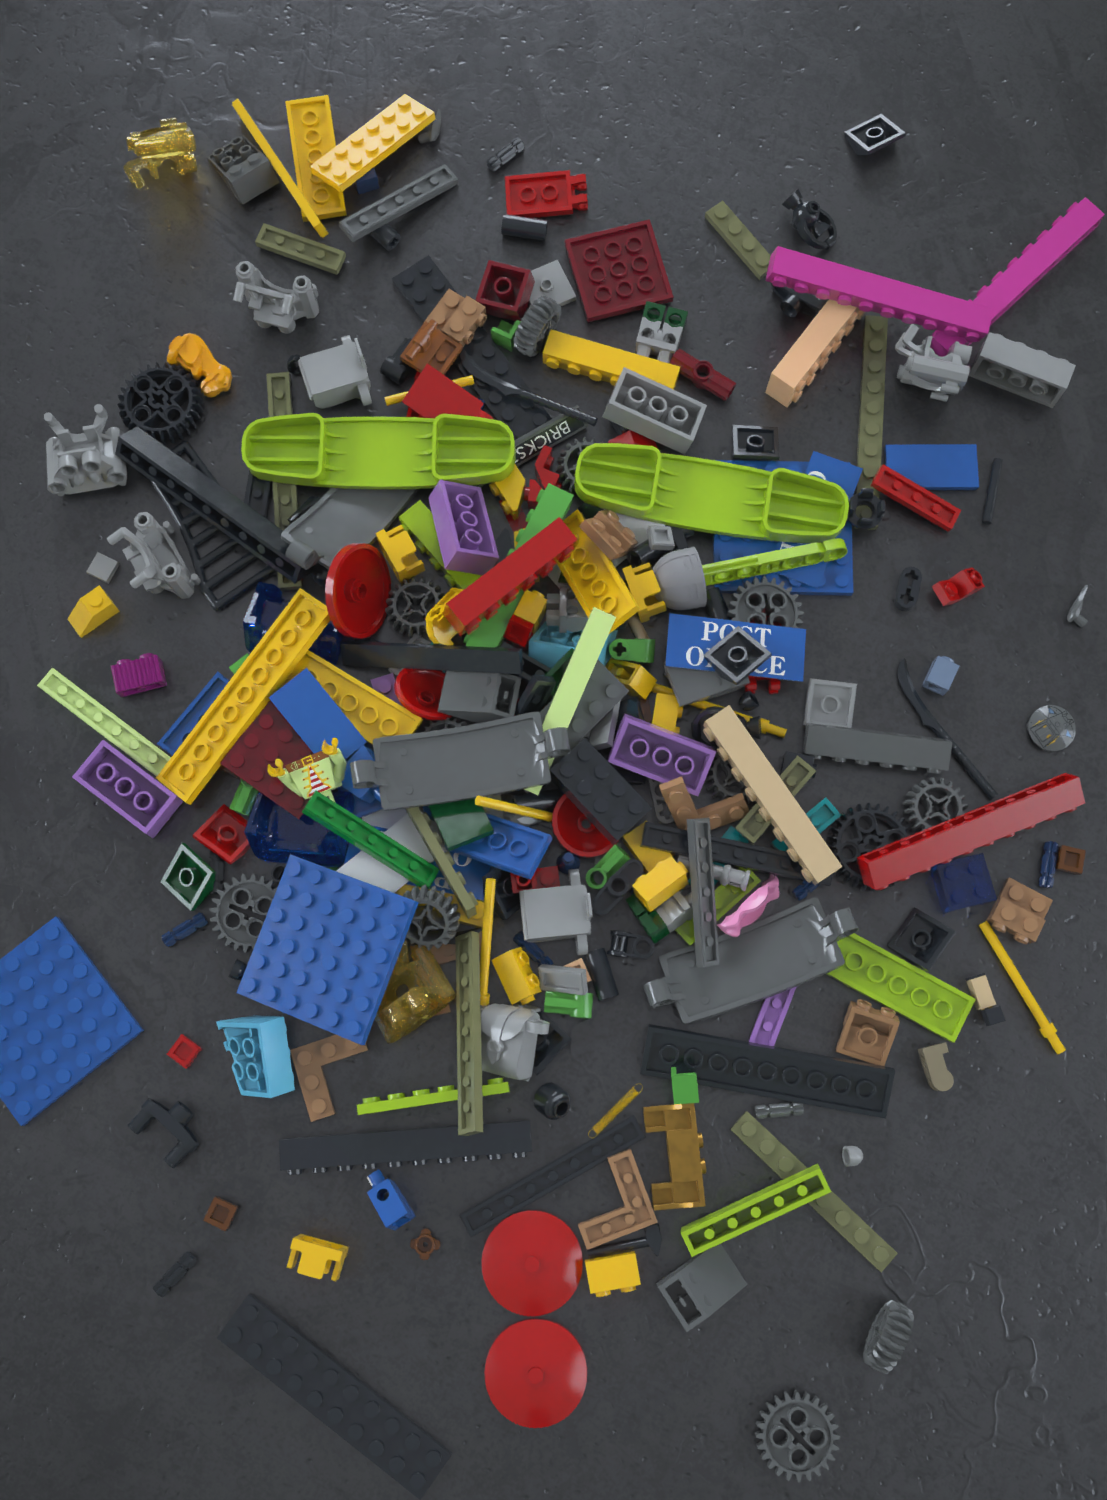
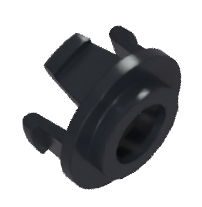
(866, 498)

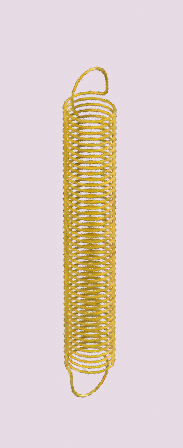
(610, 1117)

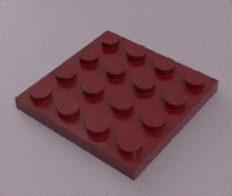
(618, 270)
(260, 744)

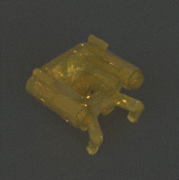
(161, 143)
(427, 994)

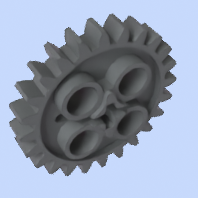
(786, 614)
(242, 933)
(781, 1451)

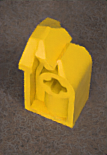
(437, 626)

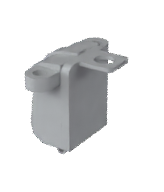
(336, 375)
(558, 913)
(510, 1039)

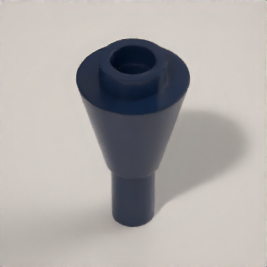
(567, 861)

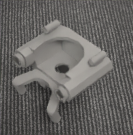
(272, 303)
(931, 371)
(83, 460)
(155, 557)

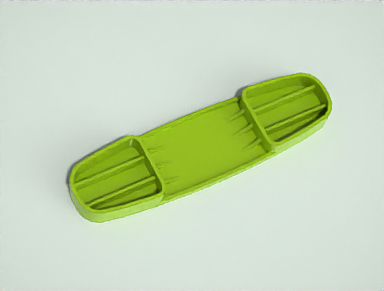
(378, 451)
(710, 494)

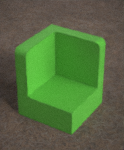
(505, 334)
(684, 1087)

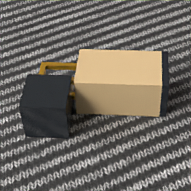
(981, 991)

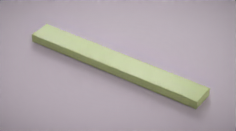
(577, 674)
(104, 721)

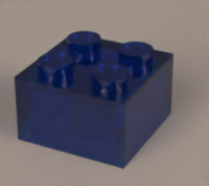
(963, 883)

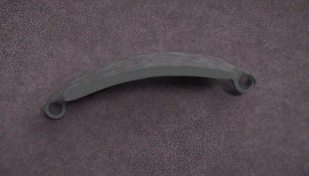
(340, 520)
(461, 762)
(756, 964)

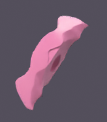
(751, 908)

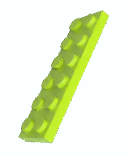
(902, 987)
(423, 1097)

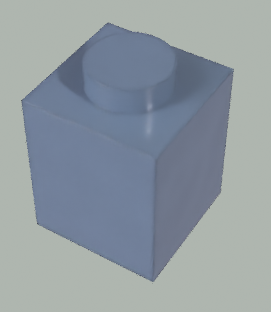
(940, 675)

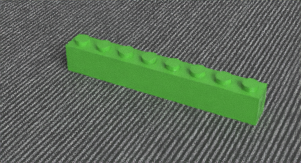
(551, 504)

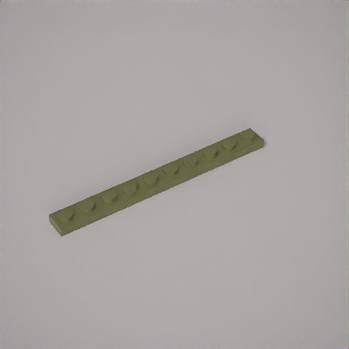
(871, 406)
(284, 495)

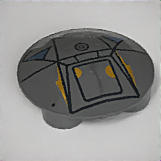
(1051, 728)

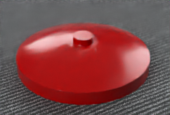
(357, 590)
(532, 1263)
(535, 1372)

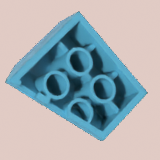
(549, 645)
(259, 1055)

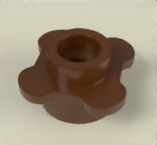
(417, 1244)

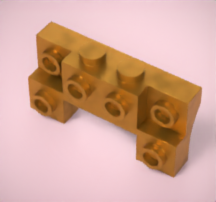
(684, 1159)

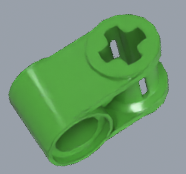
(636, 650)

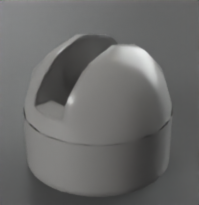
(852, 1155)

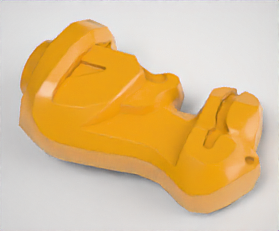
(197, 359)

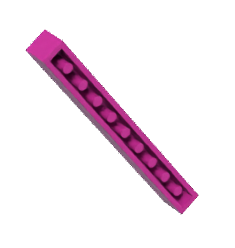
(1030, 267)
(878, 294)

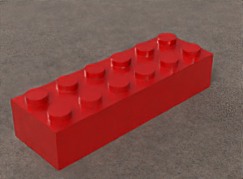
(509, 577)

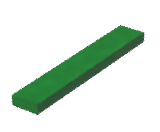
(370, 840)

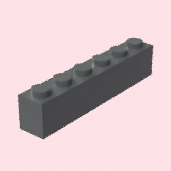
(877, 746)

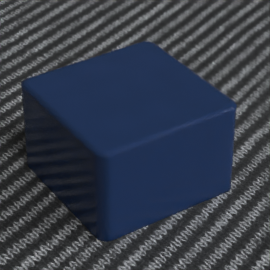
(367, 182)

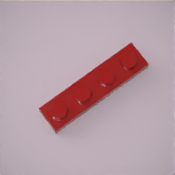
(915, 497)

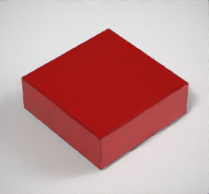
(184, 1051)

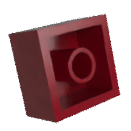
(505, 290)

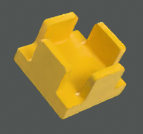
(399, 553)
(643, 587)
(316, 1256)

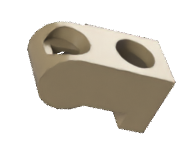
(935, 1068)

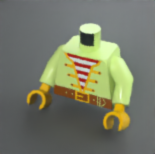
(317, 772)

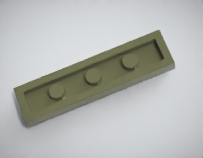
(739, 239)
(300, 249)
(794, 778)

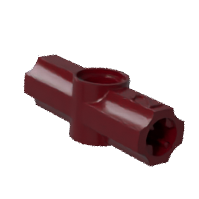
(713, 382)

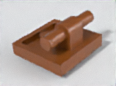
(431, 347)

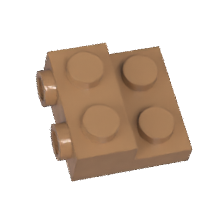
(458, 316)
(609, 534)
(1019, 911)
(868, 1032)

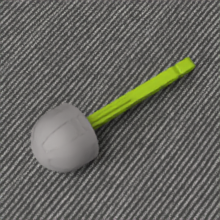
(685, 579)

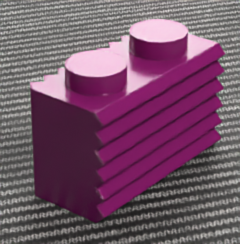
(138, 675)

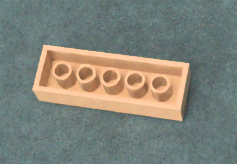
(811, 351)

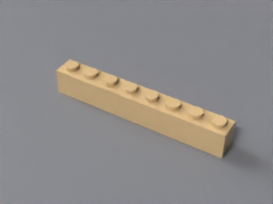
(771, 795)

